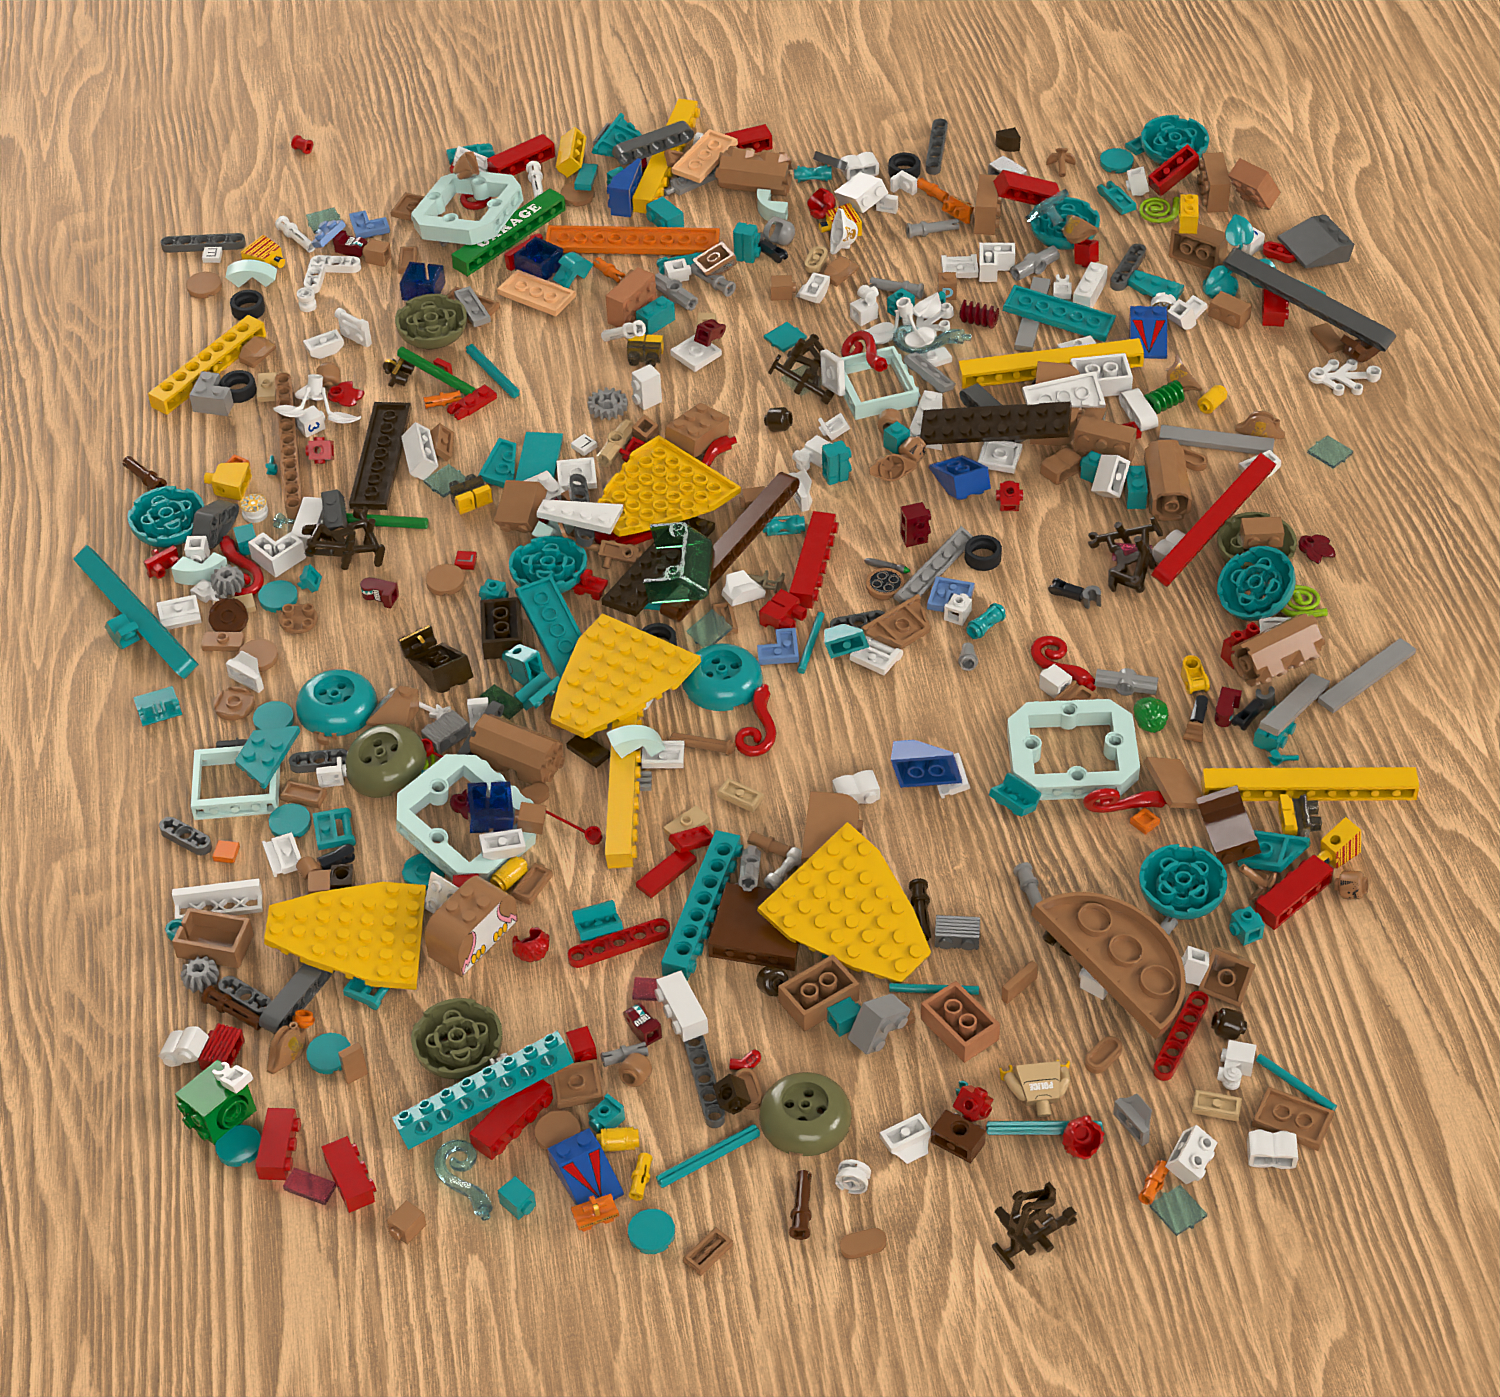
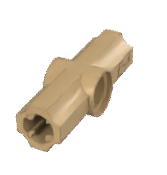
(616, 440)

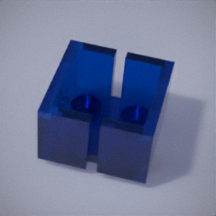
(538, 258)
(415, 281)
(492, 811)

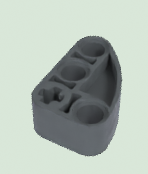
(215, 521)

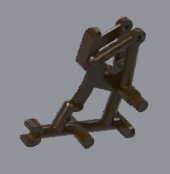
(796, 355)
(344, 547)
(1143, 556)
(1016, 1224)

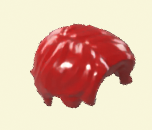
(820, 203)
(533, 947)
(1082, 1137)

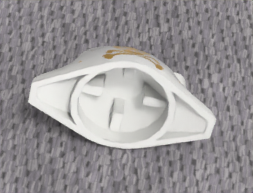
(842, 233)

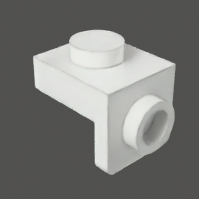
(834, 427)
(476, 708)

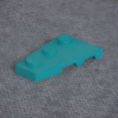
(1152, 285)
(500, 463)

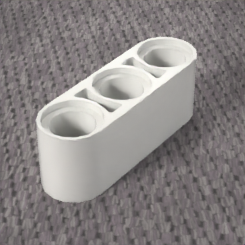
(1138, 409)

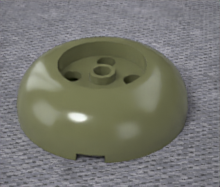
(431, 321)
(1230, 542)
(378, 770)
(455, 1019)
(802, 1127)

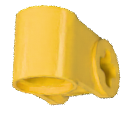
(1194, 675)

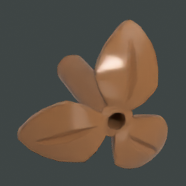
(1062, 157)
(1260, 878)

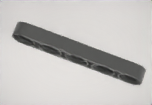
(936, 151)
(194, 241)
(580, 490)
(704, 1088)

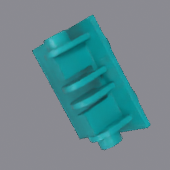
(157, 706)

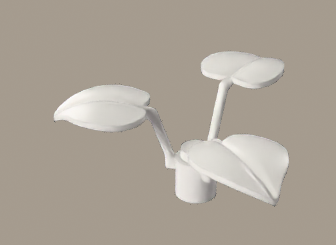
(918, 338)
(313, 392)

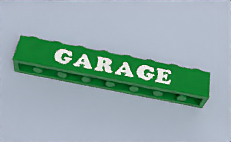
(520, 225)

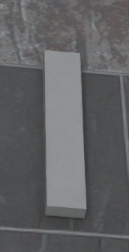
(1029, 328)
(1216, 439)
(935, 566)
(1366, 675)
(1294, 704)

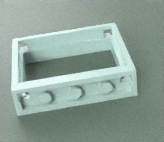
(875, 406)
(229, 806)

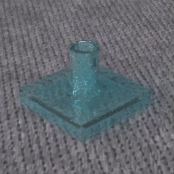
(1048, 207)

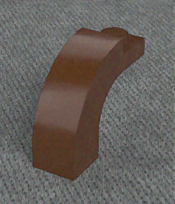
(1358, 349)

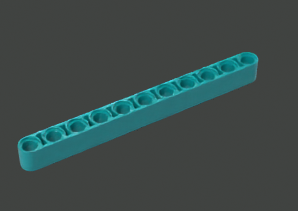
(136, 611)

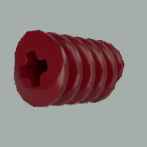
(979, 315)

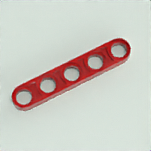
(612, 950)
(1180, 1045)

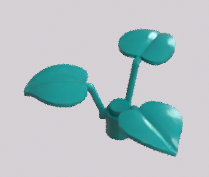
(1237, 232)

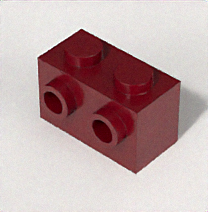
(914, 524)

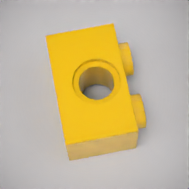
(1188, 214)

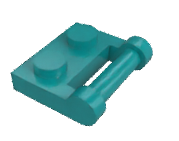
(326, 828)
(360, 991)

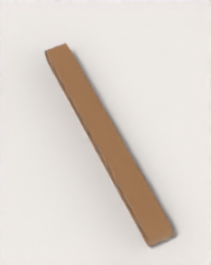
(288, 447)

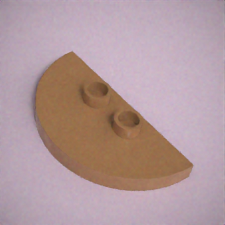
(1121, 951)

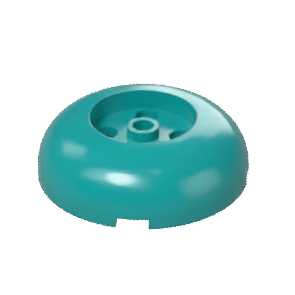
(1169, 134)
(1050, 235)
(164, 516)
(548, 557)
(1269, 566)
(733, 677)
(323, 704)
(1183, 870)

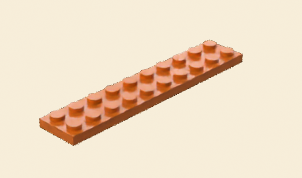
(632, 239)

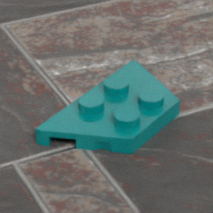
(616, 133)
(265, 752)
(1276, 851)

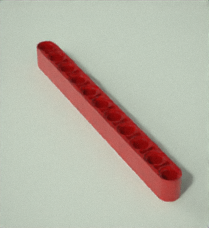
(1213, 519)

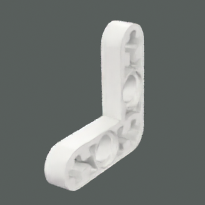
(323, 263)

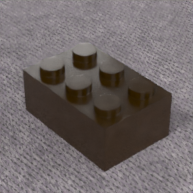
(500, 626)

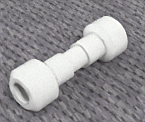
(774, 880)

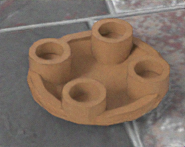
(298, 618)

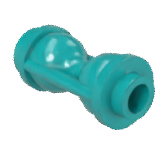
(821, 173)
(794, 525)
(979, 626)

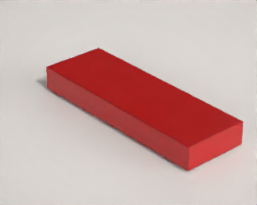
(665, 872)

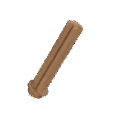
(705, 743)

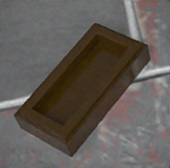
(588, 750)

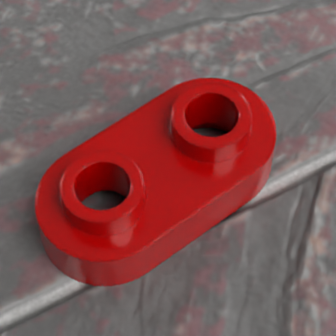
(1278, 252)

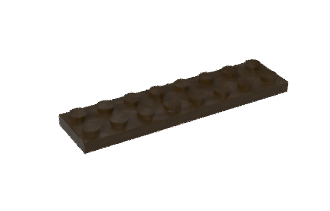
(996, 423)
(380, 455)
(629, 592)

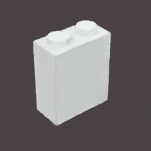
(861, 192)

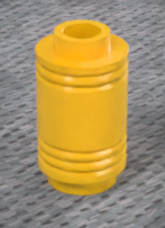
(1212, 399)
(509, 873)
(618, 1139)

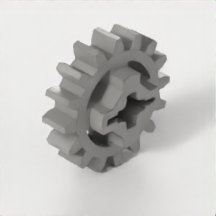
(607, 403)

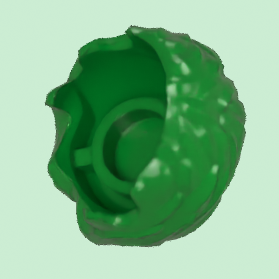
(1151, 714)

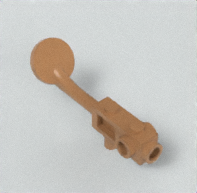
(610, 550)

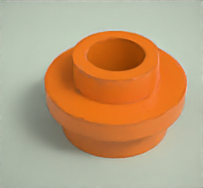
(303, 1018)

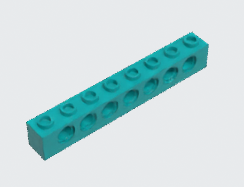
(702, 904)
(482, 1089)

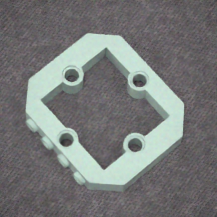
(461, 231)
(1077, 782)
(423, 791)

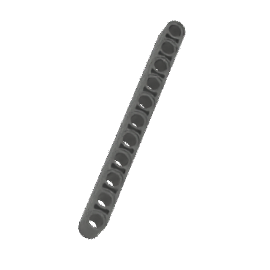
(1310, 299)

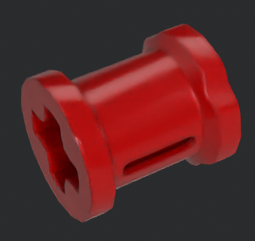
(302, 144)

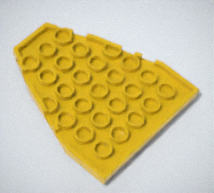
(664, 487)
(615, 675)
(850, 908)
(354, 930)

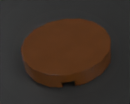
(228, 615)

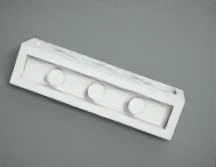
(218, 896)

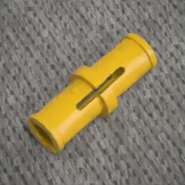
(640, 1176)

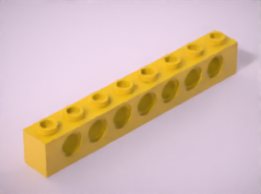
(213, 359)

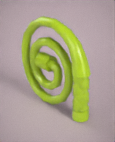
(1154, 209)
(1299, 589)

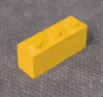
(571, 152)

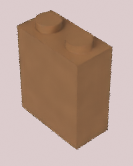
(519, 505)

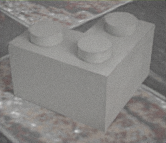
(209, 396)
(876, 1020)

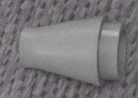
(968, 658)

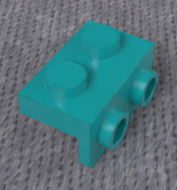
(534, 691)
(1016, 795)
(596, 920)

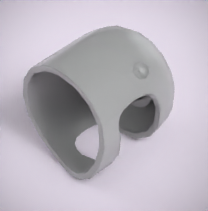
(783, 232)

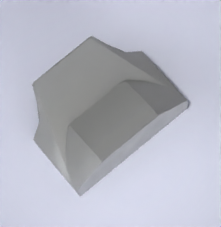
(1134, 1116)

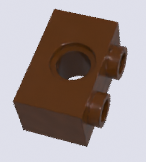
(963, 1146)

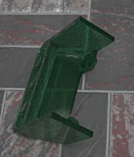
(691, 578)

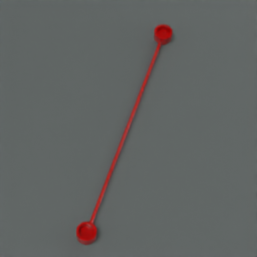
(592, 834)

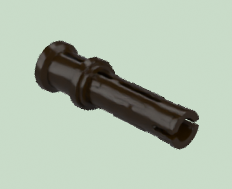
(920, 902)

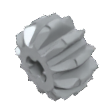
(227, 580)
(199, 974)

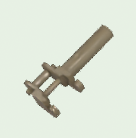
(763, 580)

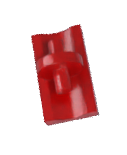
(161, 561)
(591, 585)

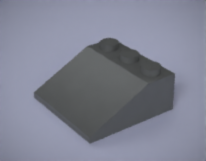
(1317, 242)

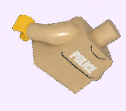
(1038, 1083)

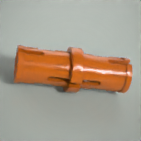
(932, 189)
(608, 269)
(442, 399)
(1153, 1183)

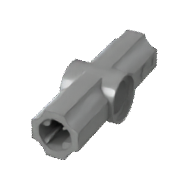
(1034, 263)
(675, 292)
(1126, 681)
(749, 868)

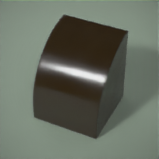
(1008, 140)

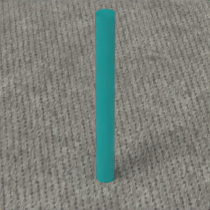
(811, 642)
(927, 988)
(1295, 1082)

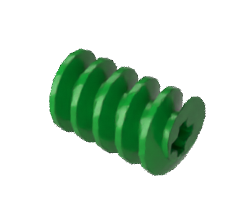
(1166, 396)

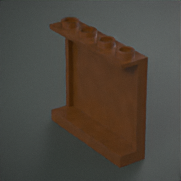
(746, 935)

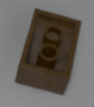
(442, 667)

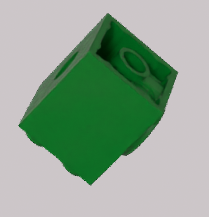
(211, 1107)

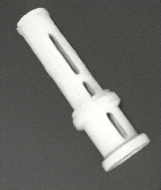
(536, 182)
(291, 230)
(628, 331)

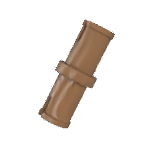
(768, 844)

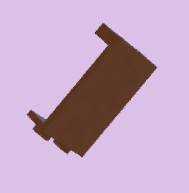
(1228, 825)

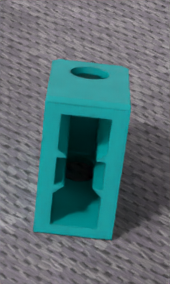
(523, 663)

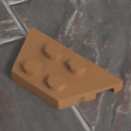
(900, 625)

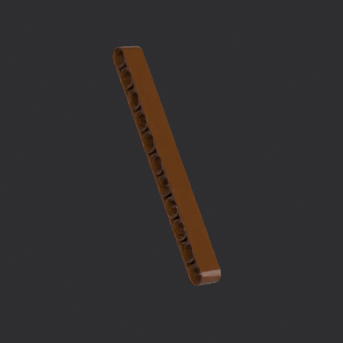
(740, 535)

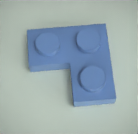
(366, 228)
(326, 232)
(944, 589)
(783, 652)

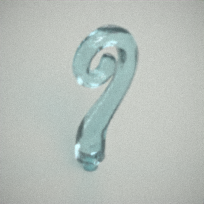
(952, 336)
(479, 1199)

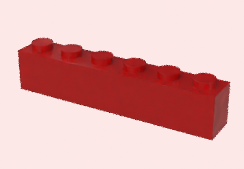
(813, 558)

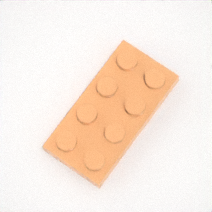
(703, 156)
(536, 292)

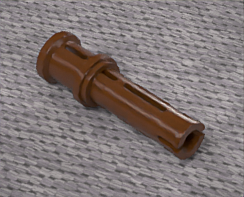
(148, 478)
(225, 1004)
(800, 1213)

